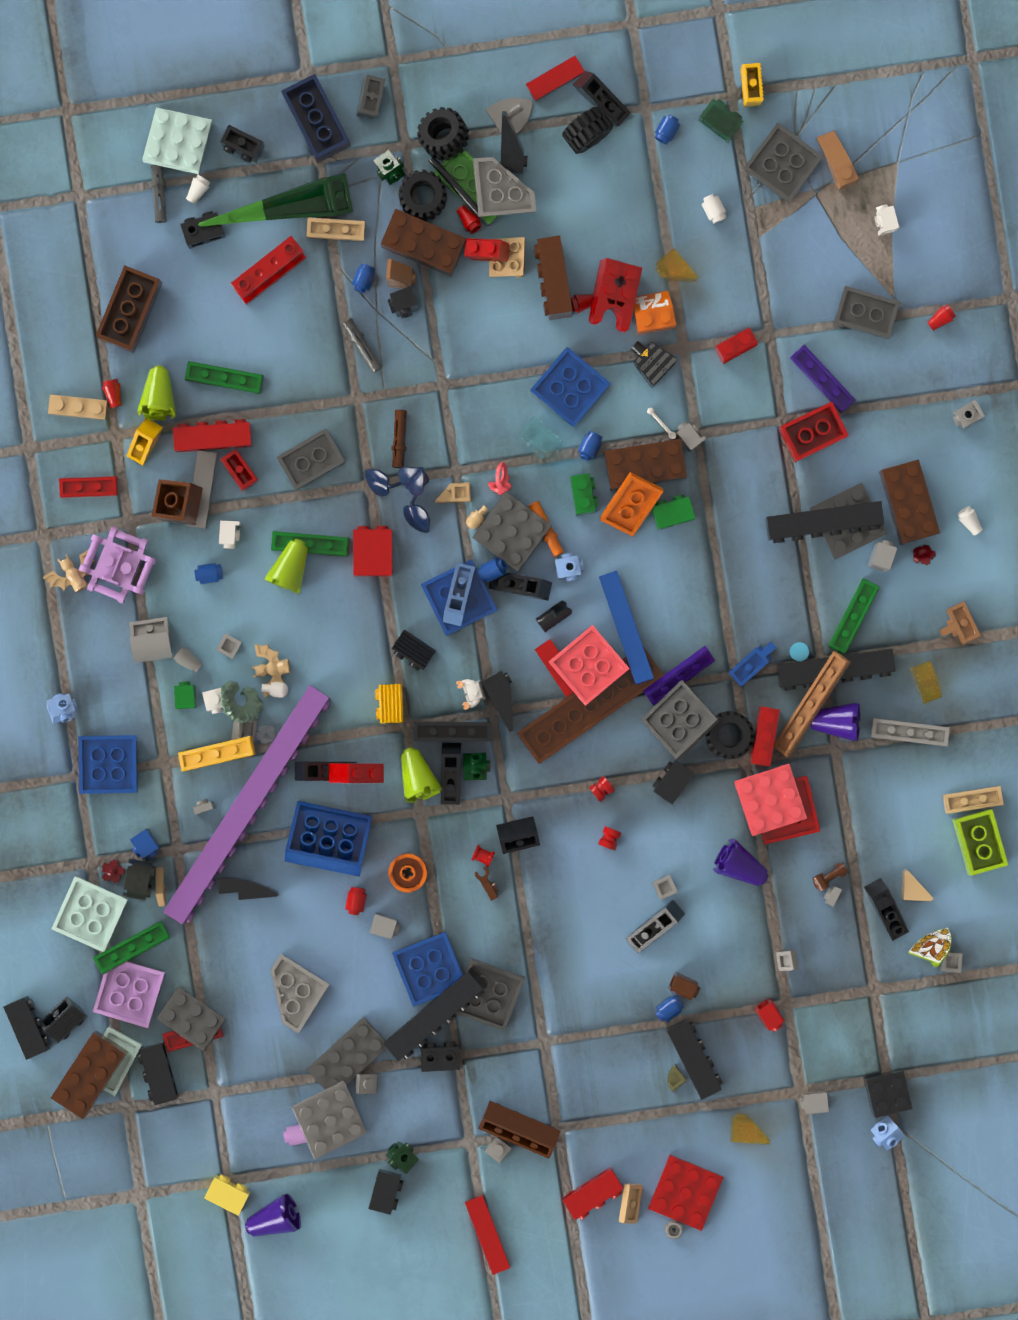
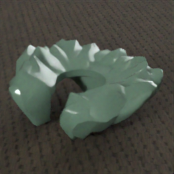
(236, 712)

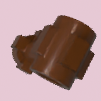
(821, 881)

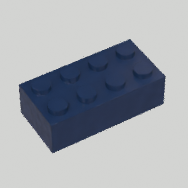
(316, 118)

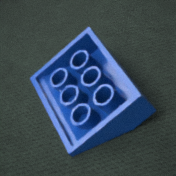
(328, 838)

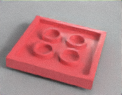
(589, 665)
(770, 799)

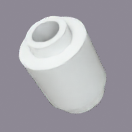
(714, 208)

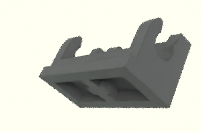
(370, 96)

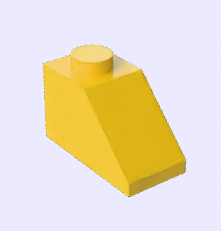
(144, 441)

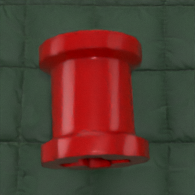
(483, 855)

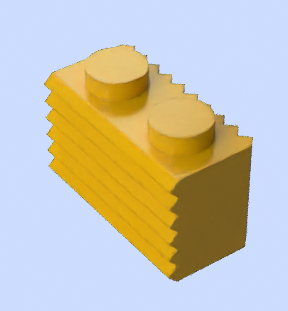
(752, 84)
(390, 703)

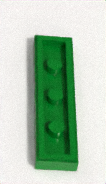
(224, 377)
(316, 543)
(853, 616)
(131, 948)

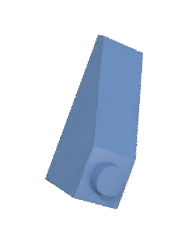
(458, 594)

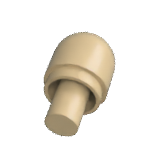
(476, 518)

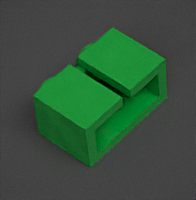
(673, 512)

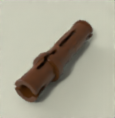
(399, 439)

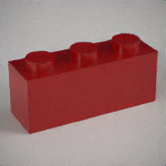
(764, 736)
(593, 1194)

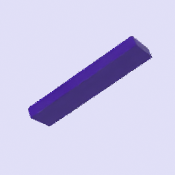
(822, 379)
(684, 671)

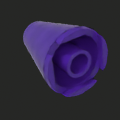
(839, 721)
(739, 864)
(275, 1218)

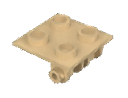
(515, 262)

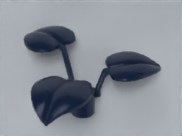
(414, 479)

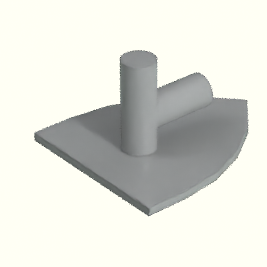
(517, 110)

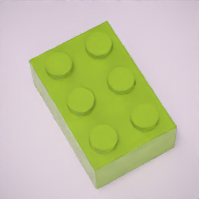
(980, 842)

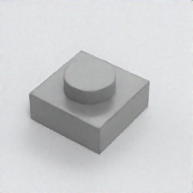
(229, 646)
(203, 806)
(664, 887)
(832, 895)
(787, 960)
(952, 962)
(366, 1083)
(498, 1149)

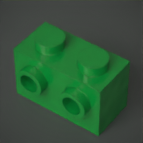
(582, 494)

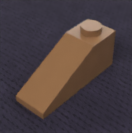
(837, 160)
(399, 275)

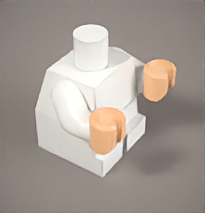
(474, 692)

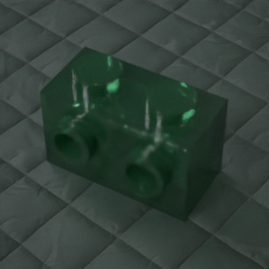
(721, 120)

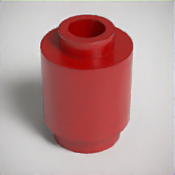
(356, 900)

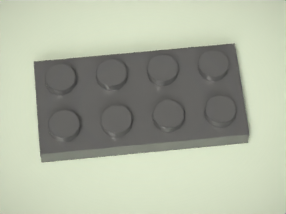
(348, 1055)

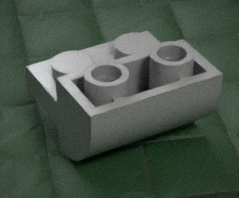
(150, 640)

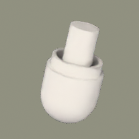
(276, 689)

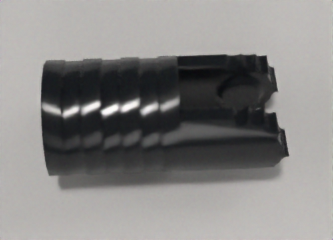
(553, 616)

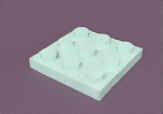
(177, 140)
(89, 914)

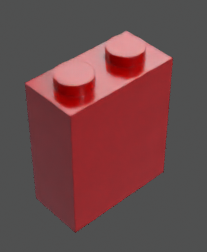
(372, 551)
(356, 773)

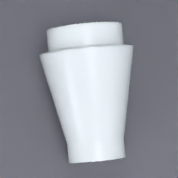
(198, 188)
(970, 520)

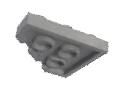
(500, 190)
(296, 991)

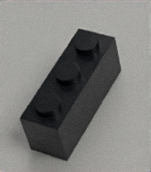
(27, 1027)
(158, 1073)

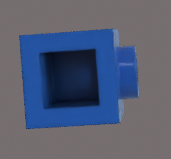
(145, 845)

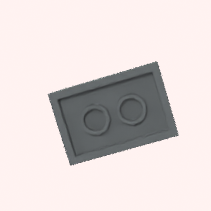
(866, 312)
(311, 459)
(191, 1019)

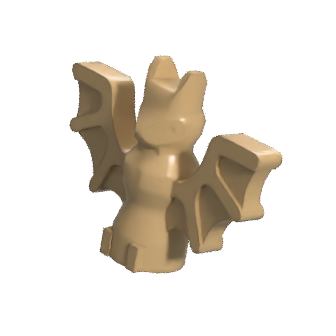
(73, 578)
(274, 667)

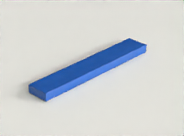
(626, 627)

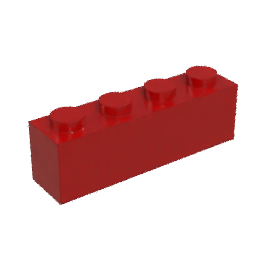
(212, 437)

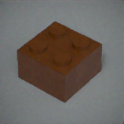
(177, 502)

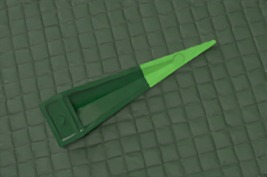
(314, 199)

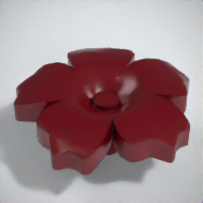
(923, 554)
(113, 871)

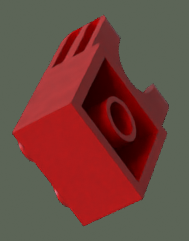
(612, 297)

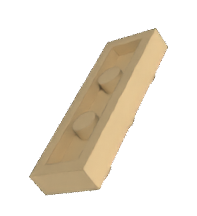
(335, 229)
(77, 407)
(973, 799)

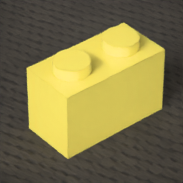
(227, 1194)

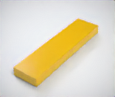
(216, 753)

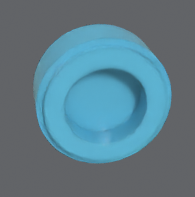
(799, 651)

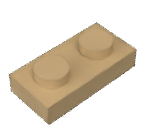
(630, 1203)

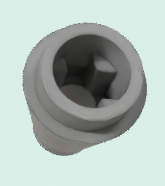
(187, 659)

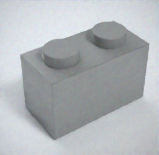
(882, 556)

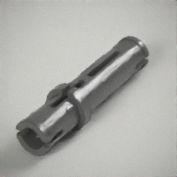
(160, 215)
(350, 326)

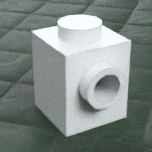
(213, 700)

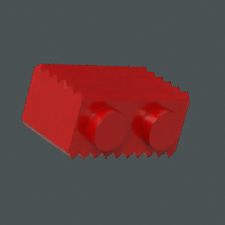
(486, 250)
(736, 345)
(769, 1015)

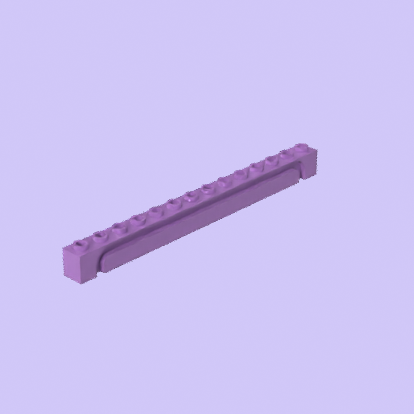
(246, 805)

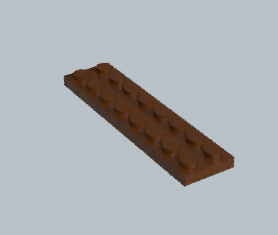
(573, 718)

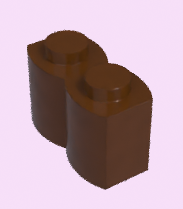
(684, 986)

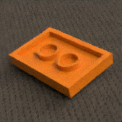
(631, 504)

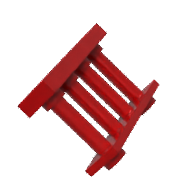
(268, 270)

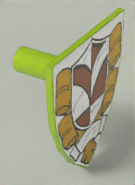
(933, 946)

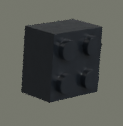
(887, 1093)

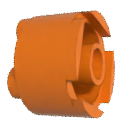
(398, 878)

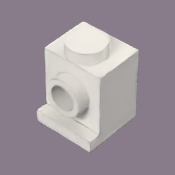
(886, 220)
(229, 534)

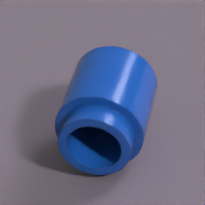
(667, 129)
(364, 278)
(590, 446)
(492, 569)
(208, 573)
(669, 1009)

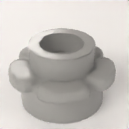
(673, 1234)

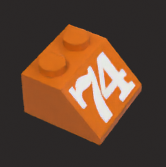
(654, 313)

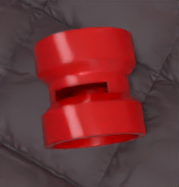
(601, 789)
(609, 838)

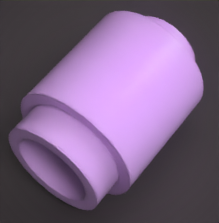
(294, 1135)

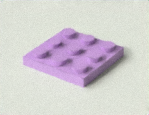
(129, 993)

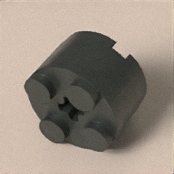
(138, 879)

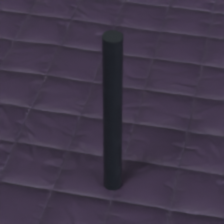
(454, 185)

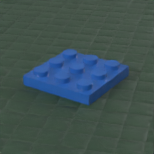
(570, 387)
(478, 604)
(108, 764)
(427, 967)

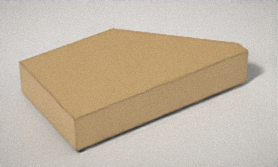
(455, 493)
(160, 889)

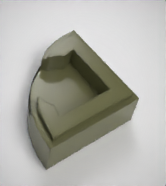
(675, 1078)

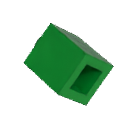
(185, 696)

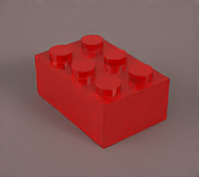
(813, 432)

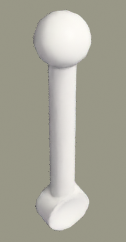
(672, 435)

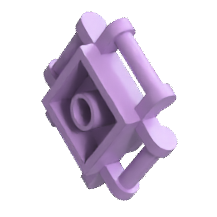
(118, 564)

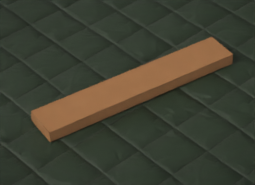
(811, 704)

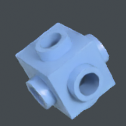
(563, 572)
(61, 708)
(887, 1133)

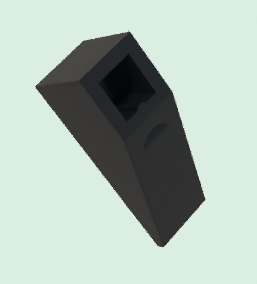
(886, 909)

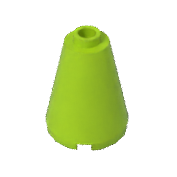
(157, 396)
(289, 567)
(417, 777)

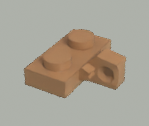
(960, 624)

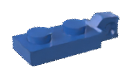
(751, 664)

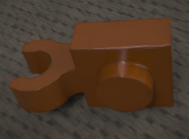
(490, 888)

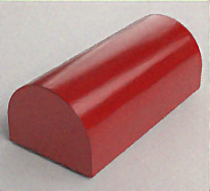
(239, 470)

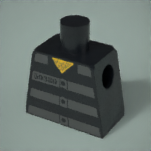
(652, 362)

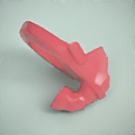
(502, 484)

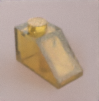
(675, 268)
(926, 681)
(745, 1130)

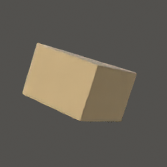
(913, 889)

